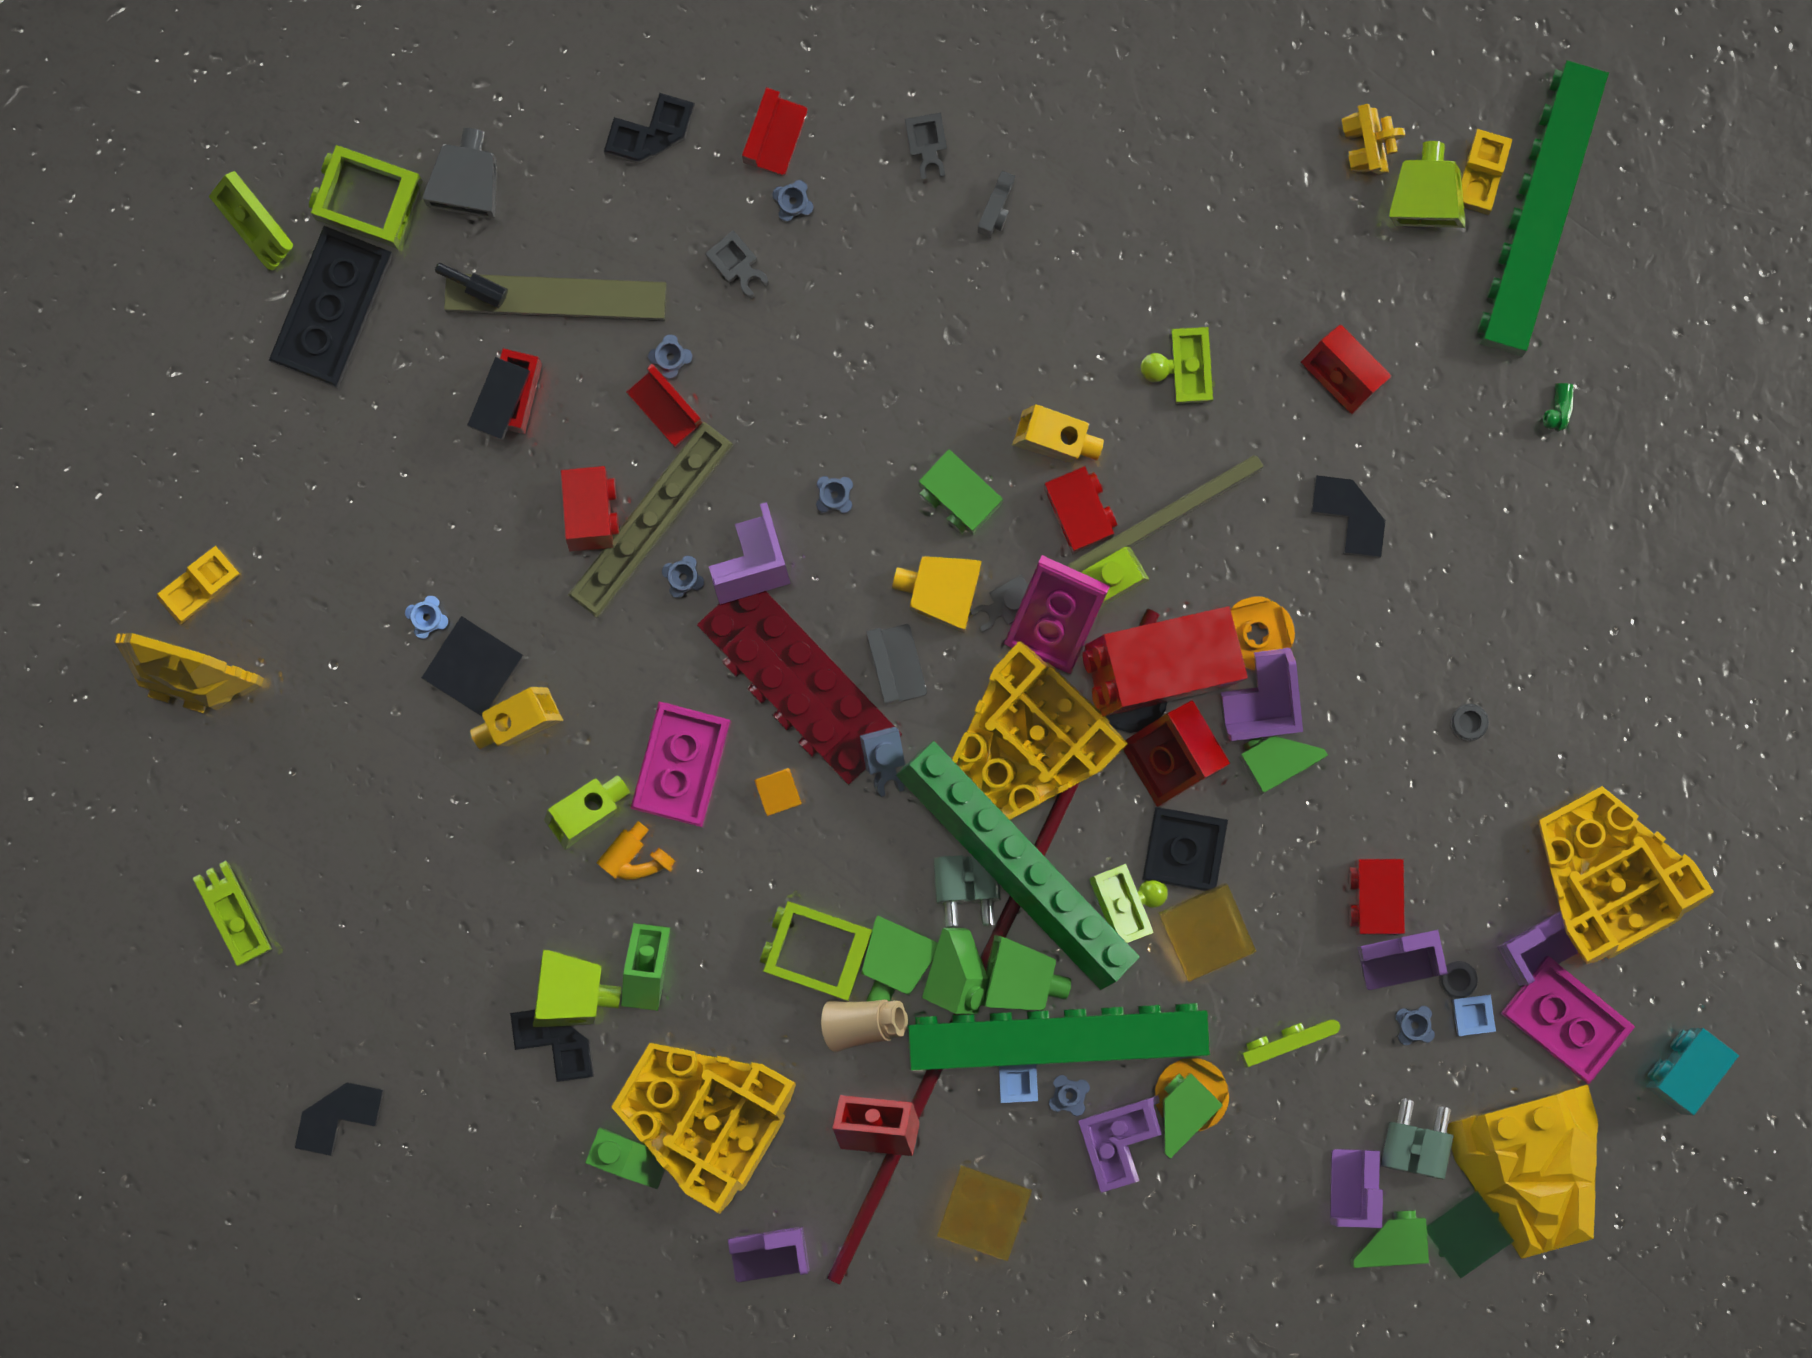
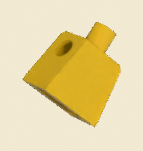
(1041, 433)
(941, 589)
(529, 714)

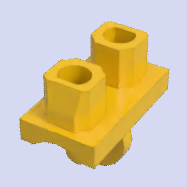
(1367, 124)

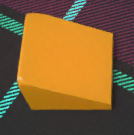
(778, 792)

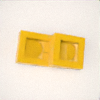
(1484, 170)
(197, 585)

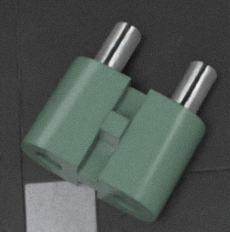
(964, 880)
(1418, 1149)

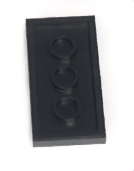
(330, 307)

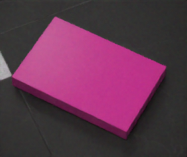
(1057, 613)
(680, 764)
(1568, 1020)

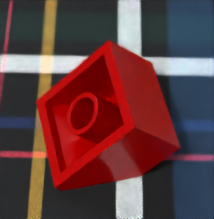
(1175, 753)

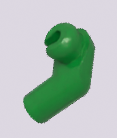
(1563, 406)

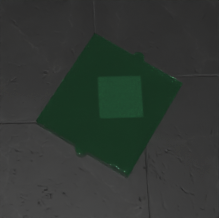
(1469, 1234)

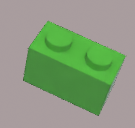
(959, 493)

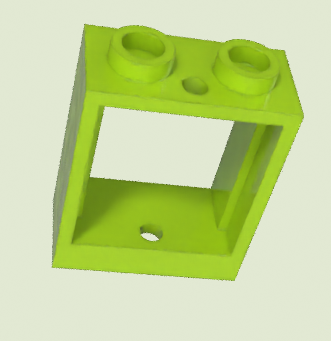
(400, 209)
(853, 962)

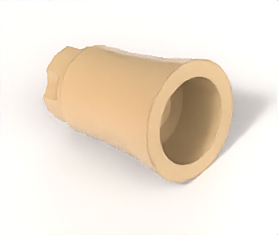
(862, 1022)

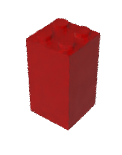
(1164, 661)

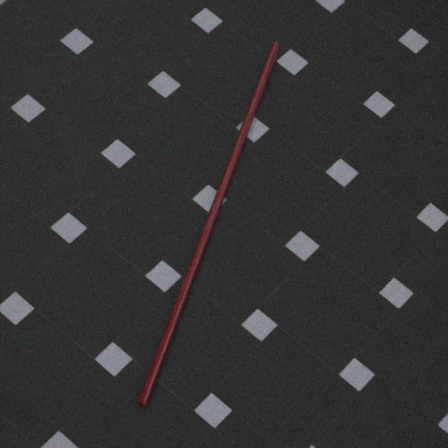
(932, 1075)

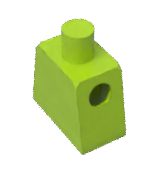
(1429, 191)
(1119, 571)
(571, 818)
(570, 991)

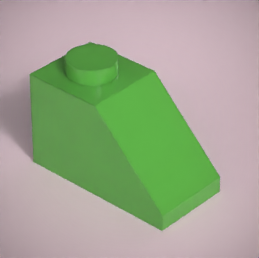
(1277, 760)
(645, 967)
(956, 974)
(1185, 1111)
(625, 1158)
(1397, 1243)

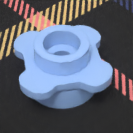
(416, 613)

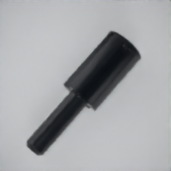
(476, 285)

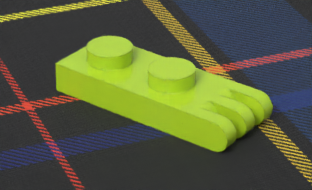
(251, 220)
(233, 915)
(1293, 1038)

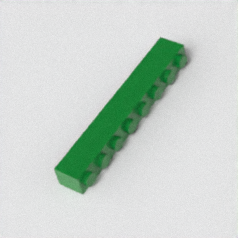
(1543, 208)
(1017, 866)
(1058, 1039)

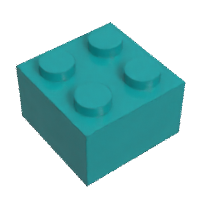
(1691, 1070)

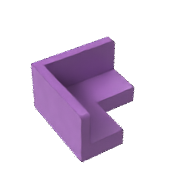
(759, 568)
(1271, 706)
(1530, 948)
(1402, 960)
(1109, 1136)
(1355, 1189)
(769, 1254)

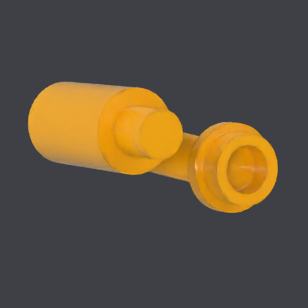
(624, 849)

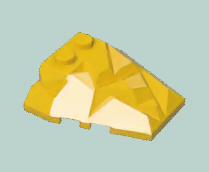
(183, 673)
(1033, 735)
(1615, 876)
(704, 1118)
(1535, 1167)

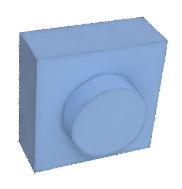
(1474, 1015)
(1018, 1083)

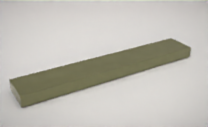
(566, 298)
(1171, 513)
(651, 519)

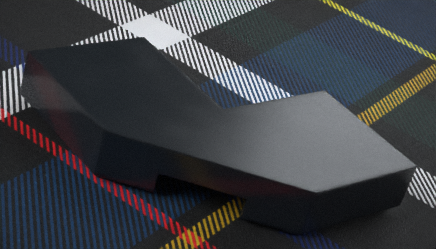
(666, 129)
(1364, 522)
(569, 1046)
(321, 1120)

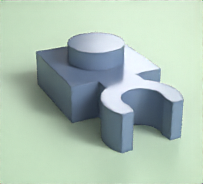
(882, 755)

